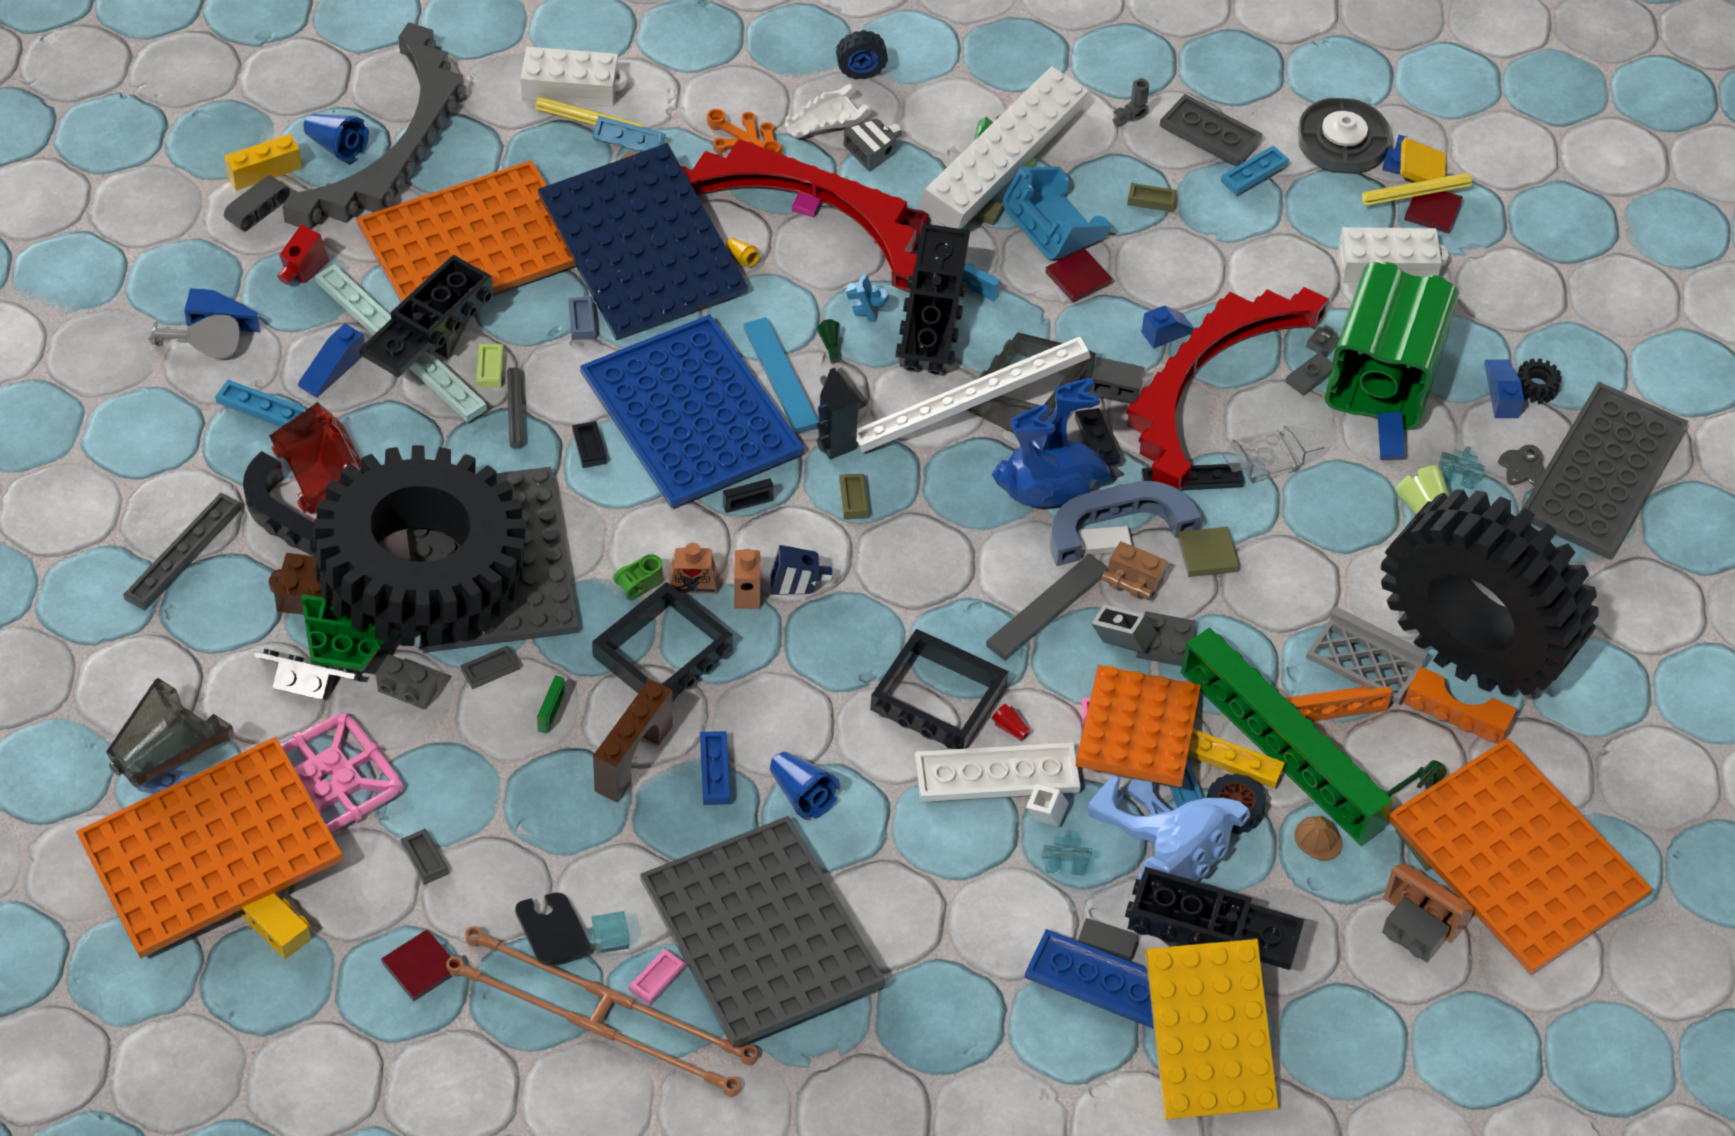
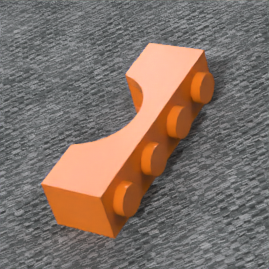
(1487, 720)

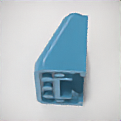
(1046, 216)

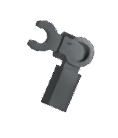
(1137, 106)

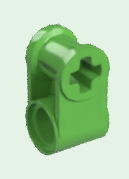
(640, 576)

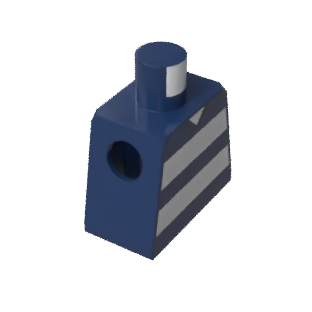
(797, 571)

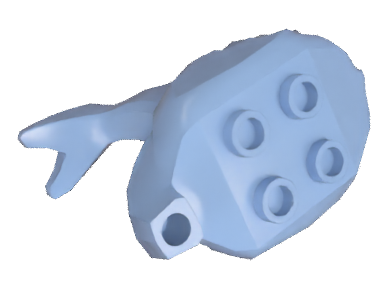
(1184, 839)

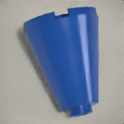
(338, 134)
(804, 784)

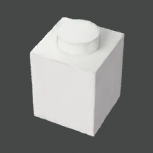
(1047, 805)

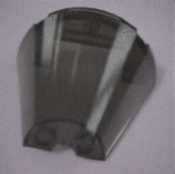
(163, 736)

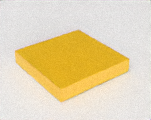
(1421, 161)

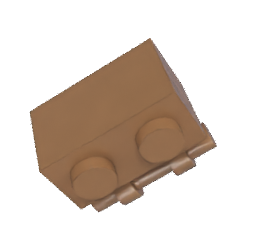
(1135, 571)

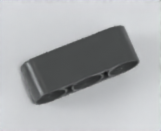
(257, 203)

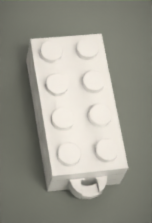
(571, 76)
(1409, 248)

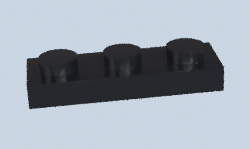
(1097, 434)

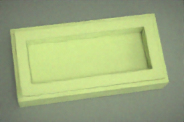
(489, 365)

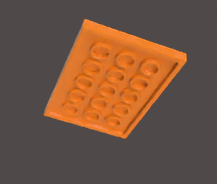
(1138, 725)

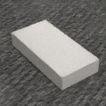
(1102, 539)

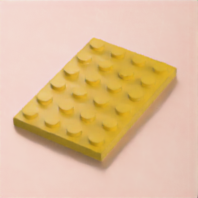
(1211, 1029)

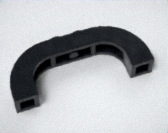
(277, 519)

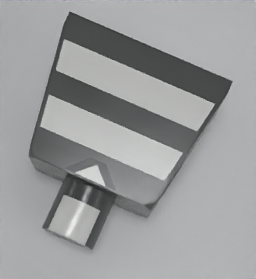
(871, 142)

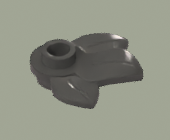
(1522, 467)

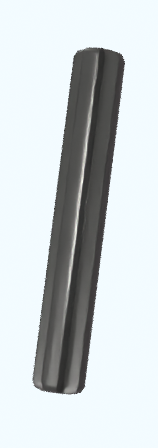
(514, 407)

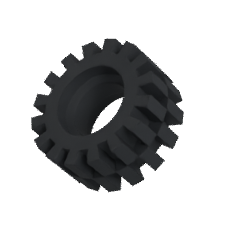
(1541, 371)

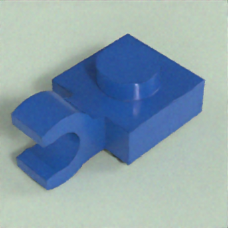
(1393, 157)

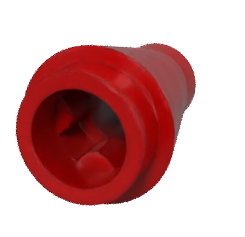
(1010, 721)

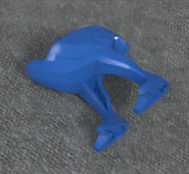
(1047, 464)

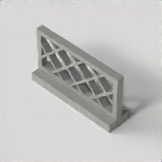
(1375, 642)

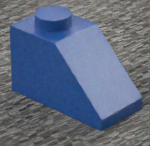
(1165, 326)

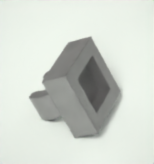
(1323, 341)

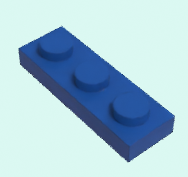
(714, 767)

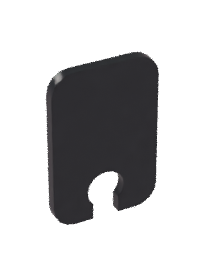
(555, 935)

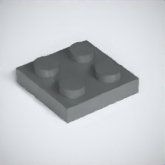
(1170, 640)

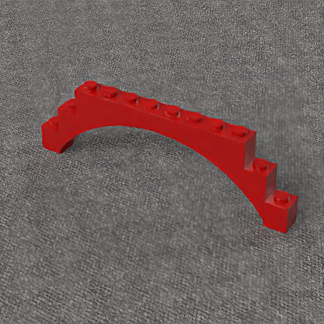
(761, 167)
(1229, 323)

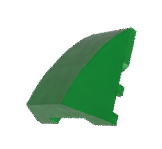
(334, 640)

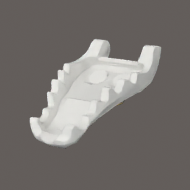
(827, 112)

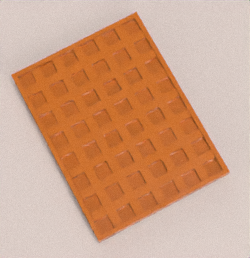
(484, 221)
(209, 846)
(1519, 855)

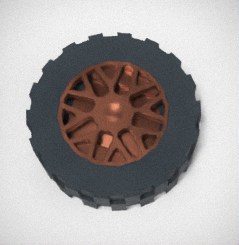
(1244, 790)

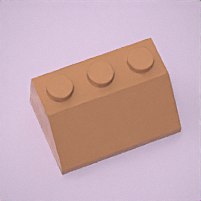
(1430, 896)

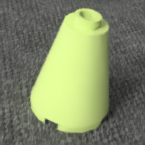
(1422, 488)

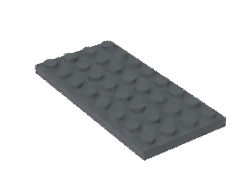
(1604, 469)

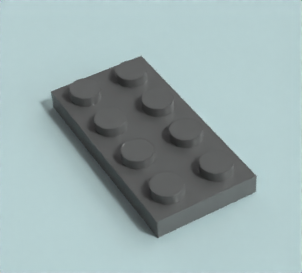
(1211, 129)

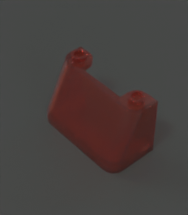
(316, 452)

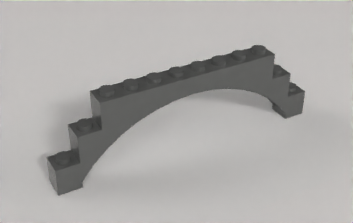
(380, 182)

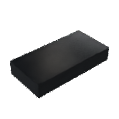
(589, 444)
(748, 495)

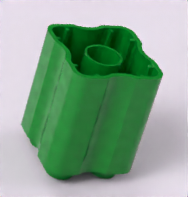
(1391, 343)

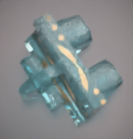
(1464, 464)
(1054, 854)

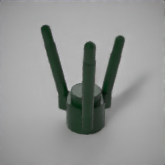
(1428, 776)

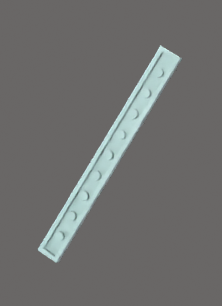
(427, 367)

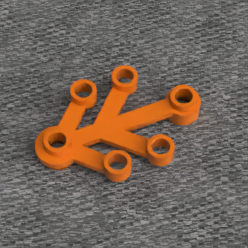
(717, 121)

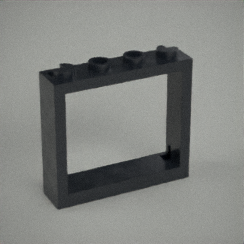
(605, 644)
(955, 660)

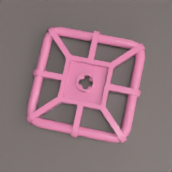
(344, 776)

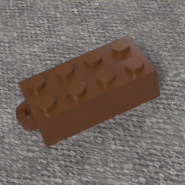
(292, 580)

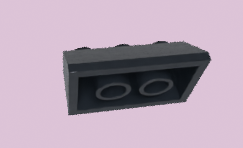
(837, 417)

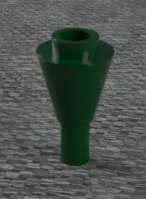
(829, 334)

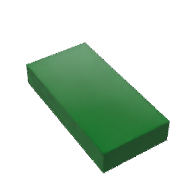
(551, 704)

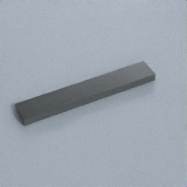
(182, 551)
(1046, 607)

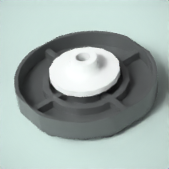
(1343, 135)

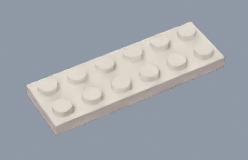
(995, 771)

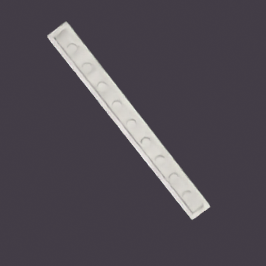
(972, 394)

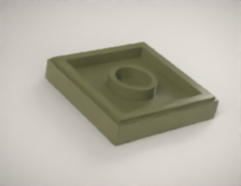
(1208, 551)

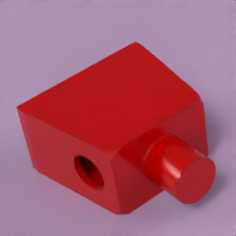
(302, 256)

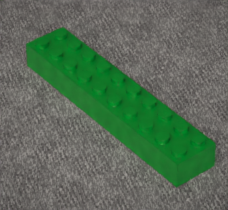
(1287, 736)

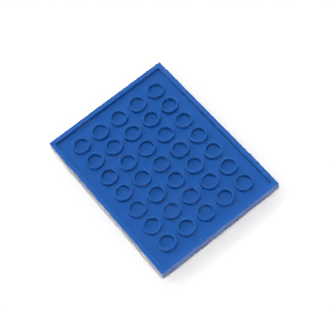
(691, 410)

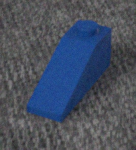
(206, 303)
(333, 360)
(1504, 388)

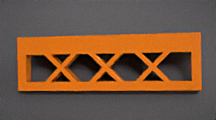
(1342, 703)

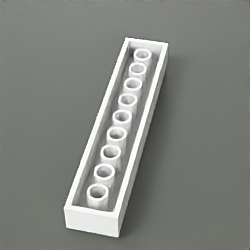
(1003, 149)

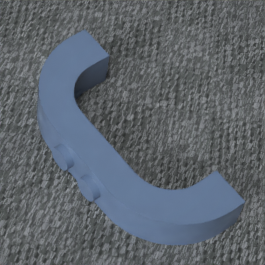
(1114, 503)

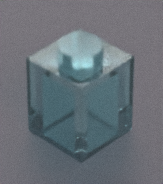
(609, 932)

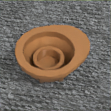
(1318, 838)

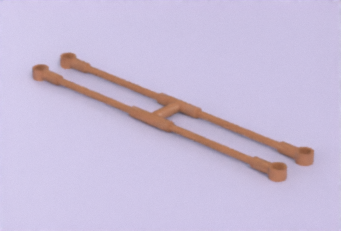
(594, 1023)

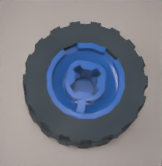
(861, 54)

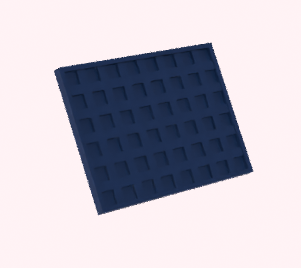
(642, 241)

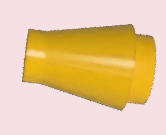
(744, 252)

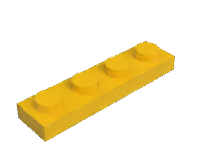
(1235, 758)

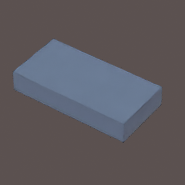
(582, 318)

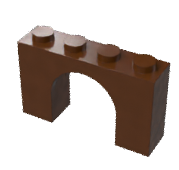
(645, 717)

